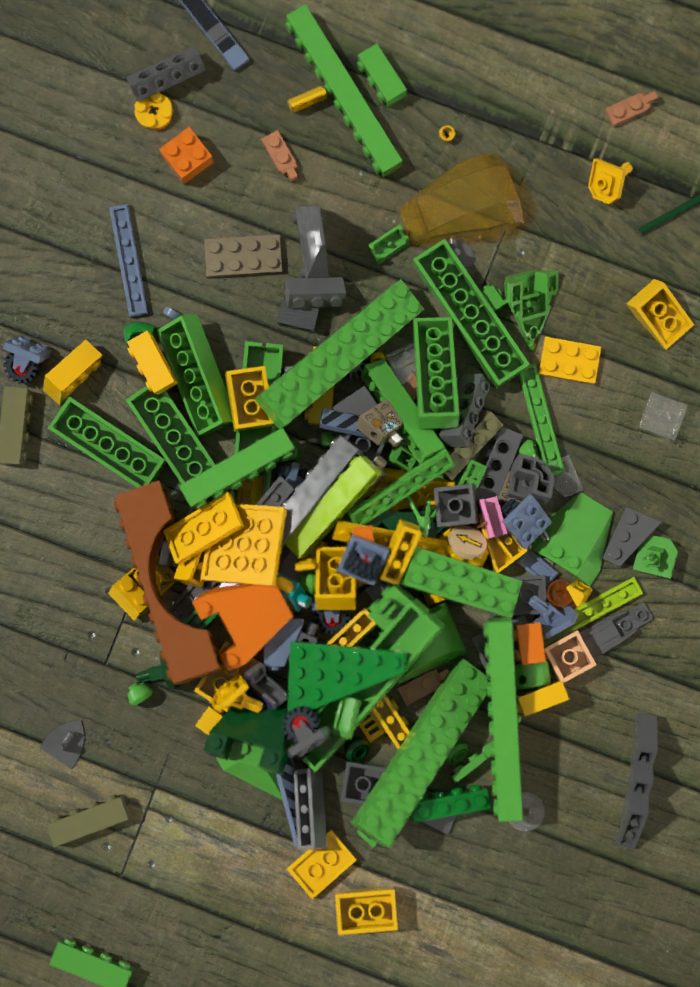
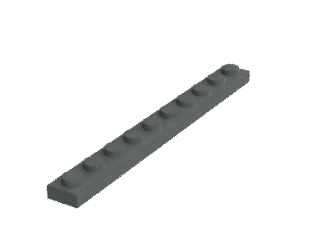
(275, 497)

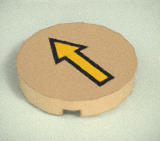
(467, 542)

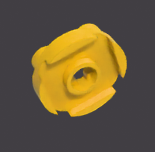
(153, 121)

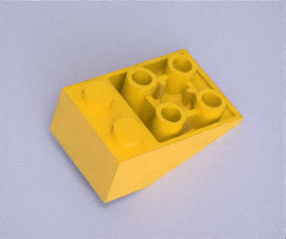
(130, 595)

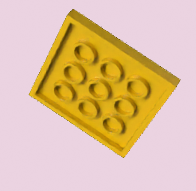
(251, 552)

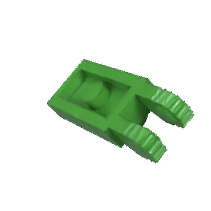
(475, 760)

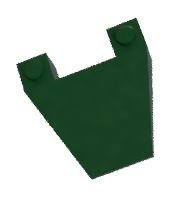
(255, 729)

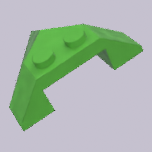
(529, 300)
(244, 763)

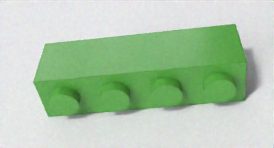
(90, 965)

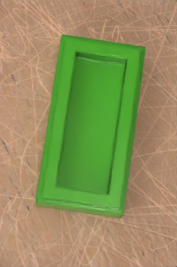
(346, 717)

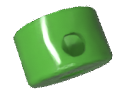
(532, 675)

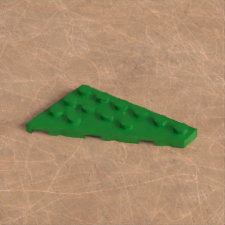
(331, 672)

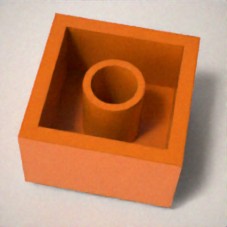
(186, 155)
(528, 644)

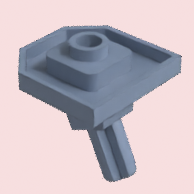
(552, 619)

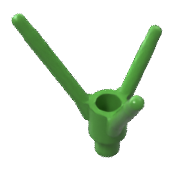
(424, 521)

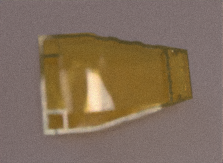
(464, 203)

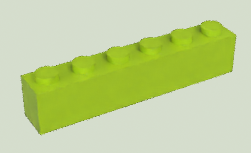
(333, 506)

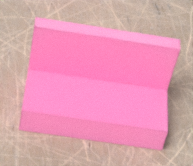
(492, 514)

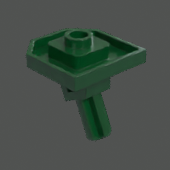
(156, 673)

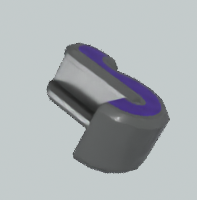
(265, 686)

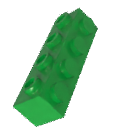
(451, 803)

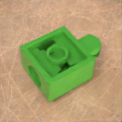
(386, 610)

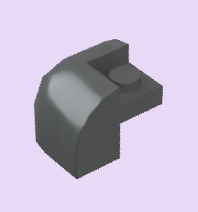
(530, 477)

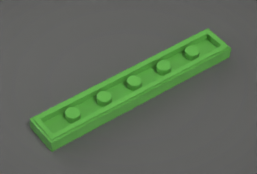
(540, 418)
(401, 488)

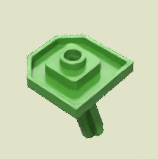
(656, 557)

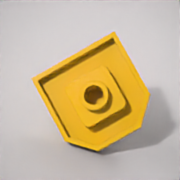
(607, 180)
(233, 694)

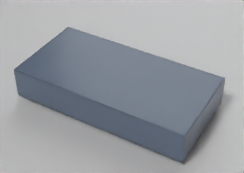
(536, 566)

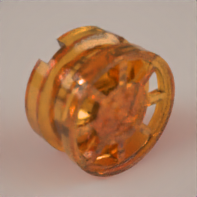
(558, 594)

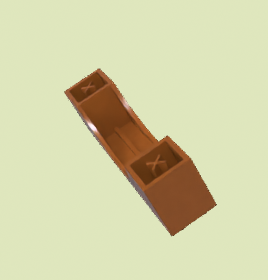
(145, 516)

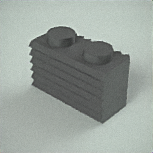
(298, 318)

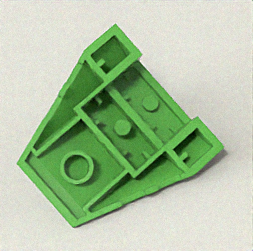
(577, 537)

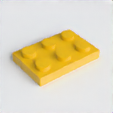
(569, 360)
(320, 867)

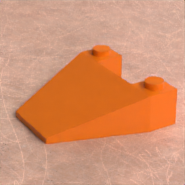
(250, 614)

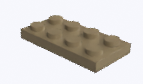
(243, 256)

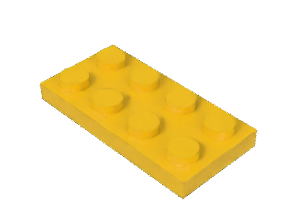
(203, 528)

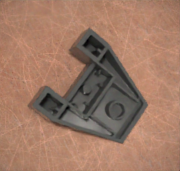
(312, 241)

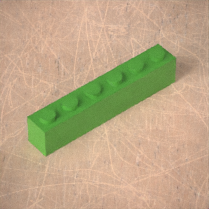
(385, 385)

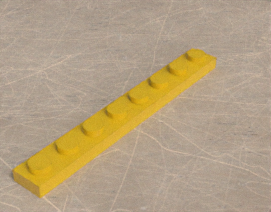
(344, 531)

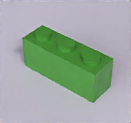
(381, 75)

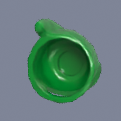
(134, 329)

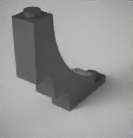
(640, 780)

